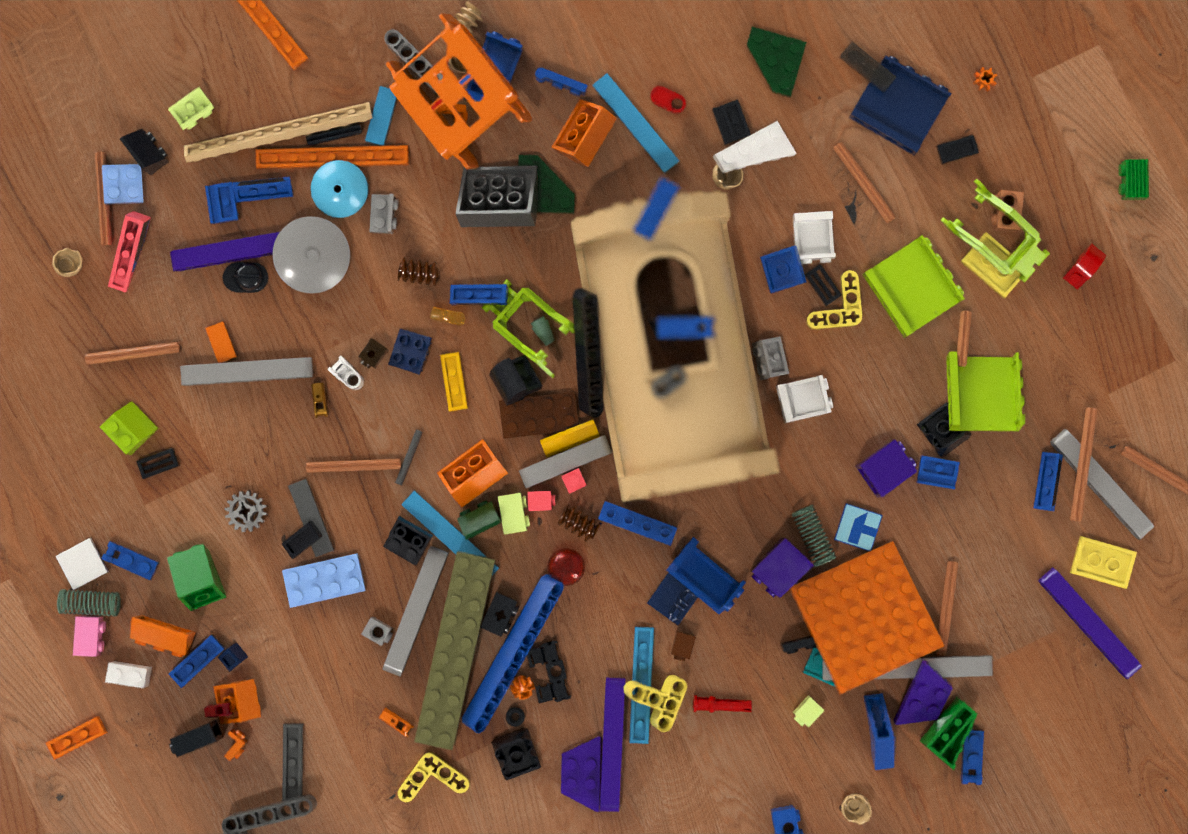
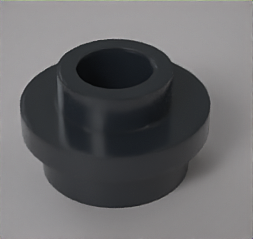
(515, 723)

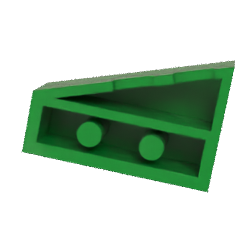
(950, 731)

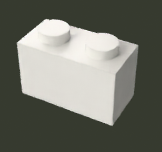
(128, 674)

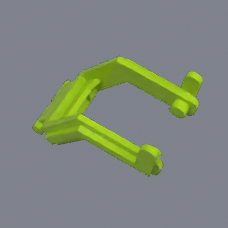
(1026, 253)
(505, 312)

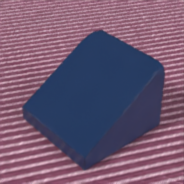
(233, 656)

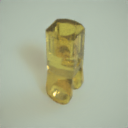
(447, 316)

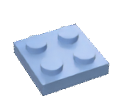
(122, 184)

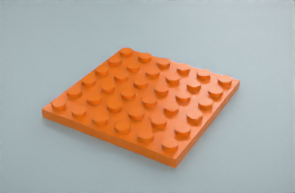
(866, 617)

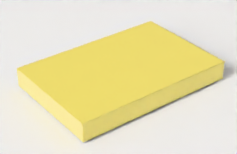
(986, 271)
(1103, 562)

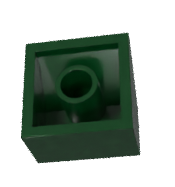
(478, 520)

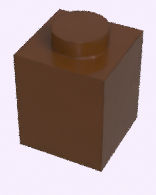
(682, 646)

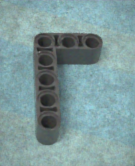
(261, 818)

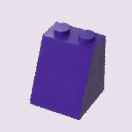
(887, 468)
(781, 568)

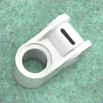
(344, 371)

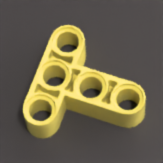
(660, 699)

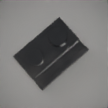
(731, 122)
(793, 645)

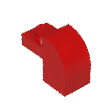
(1085, 266)

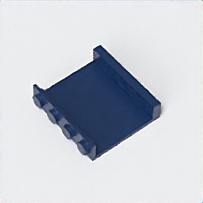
(904, 110)

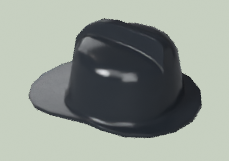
(245, 277)

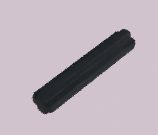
(334, 134)

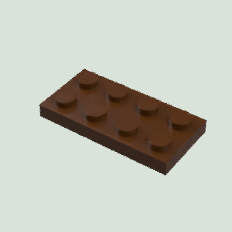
(539, 415)

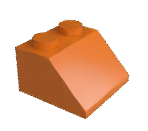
(242, 698)

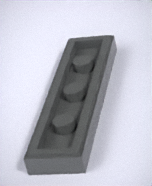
(309, 512)
(292, 761)

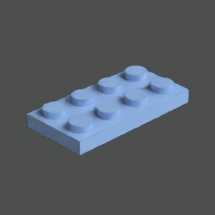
(323, 580)

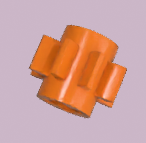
(987, 74)
(522, 687)

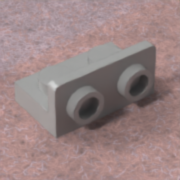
(382, 214)
(770, 358)

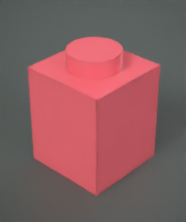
(573, 480)
(540, 501)

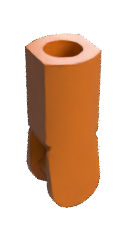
(393, 719)

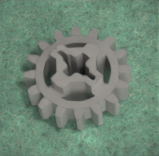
(243, 502)

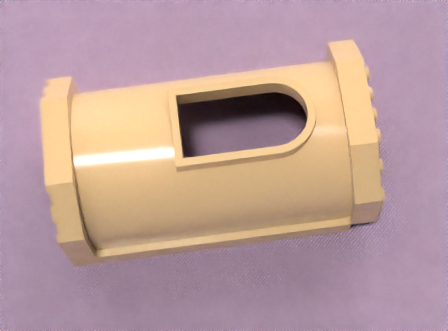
(714, 421)

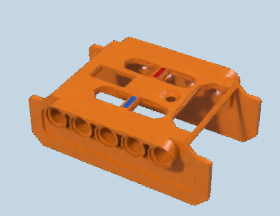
(497, 99)

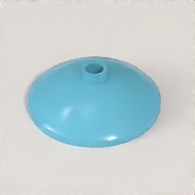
(353, 188)

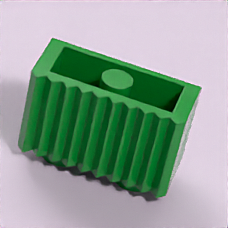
(1134, 179)

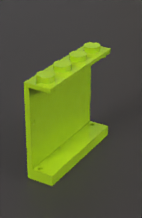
(914, 286)
(985, 393)

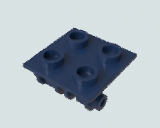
(410, 351)
(672, 599)

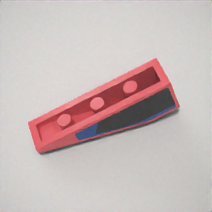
(128, 250)

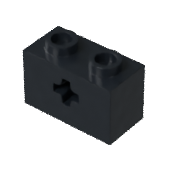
(499, 603)

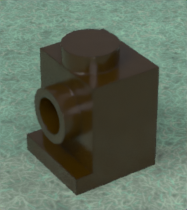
(380, 352)

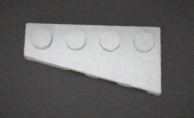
(755, 149)

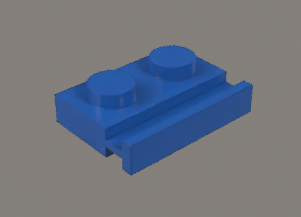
(221, 203)
(937, 472)

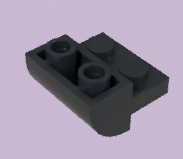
(515, 379)
(408, 540)

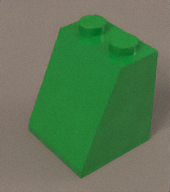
(195, 577)

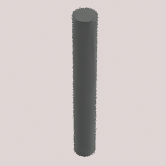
(409, 456)

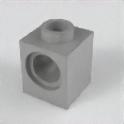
(369, 631)

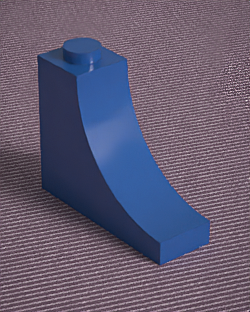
(880, 732)

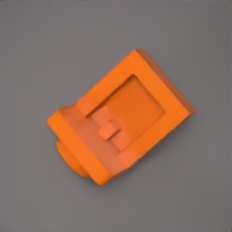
(459, 107)
(236, 750)

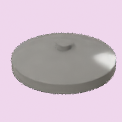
(311, 254)

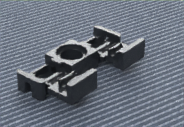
(558, 687)

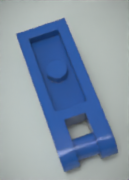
(559, 82)
(685, 327)
(131, 560)
(972, 757)

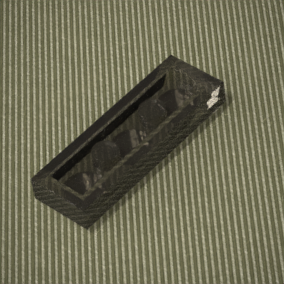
(867, 67)

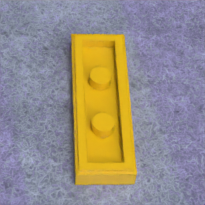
(454, 381)
(569, 438)

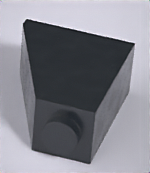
(196, 738)

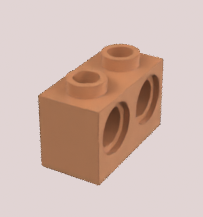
(1017, 204)

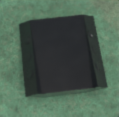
(936, 430)
(515, 753)

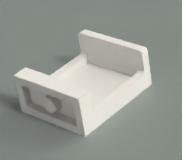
(814, 236)
(804, 398)

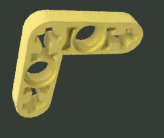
(847, 307)
(427, 771)

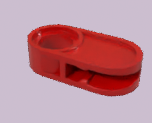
(663, 98)

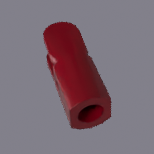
(218, 710)

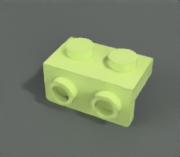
(191, 108)

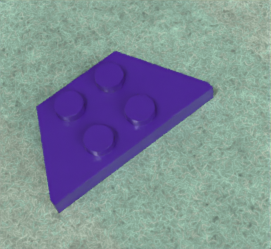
(924, 697)
(582, 773)

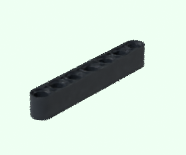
(588, 352)

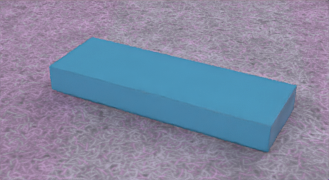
(381, 116)

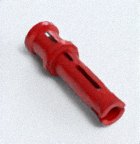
(712, 704)

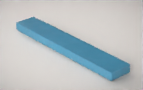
(635, 123)
(440, 526)
(641, 673)

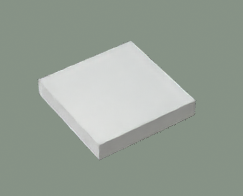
(82, 563)

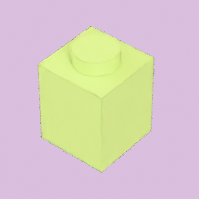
(807, 712)

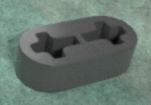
(665, 378)

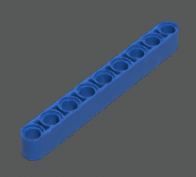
(512, 653)

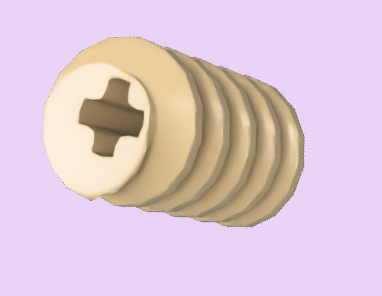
(469, 16)

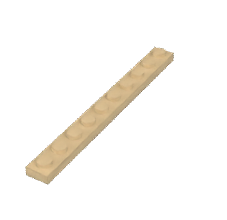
(277, 132)

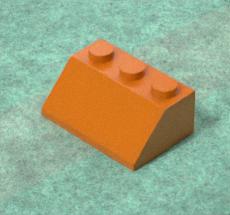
(584, 132)
(472, 473)
(161, 635)

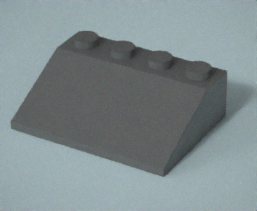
(498, 196)

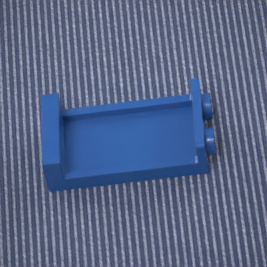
(505, 56)
(705, 578)

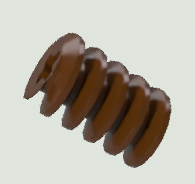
(418, 272)
(579, 523)

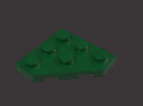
(776, 58)
(552, 191)

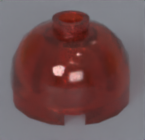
(566, 566)

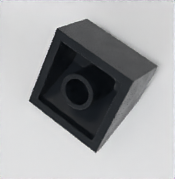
(145, 151)

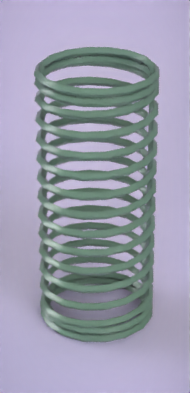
(811, 508)
(111, 605)

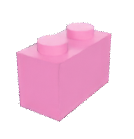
(88, 636)

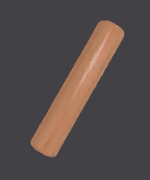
(963, 338)

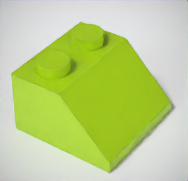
(129, 428)

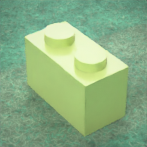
(513, 513)

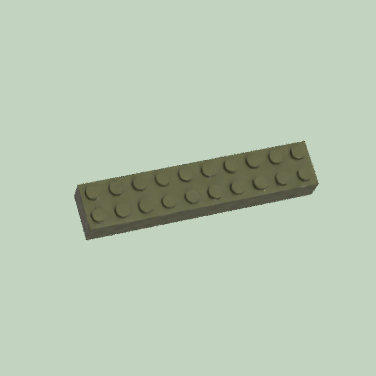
(455, 650)

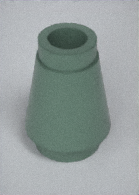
(543, 330)

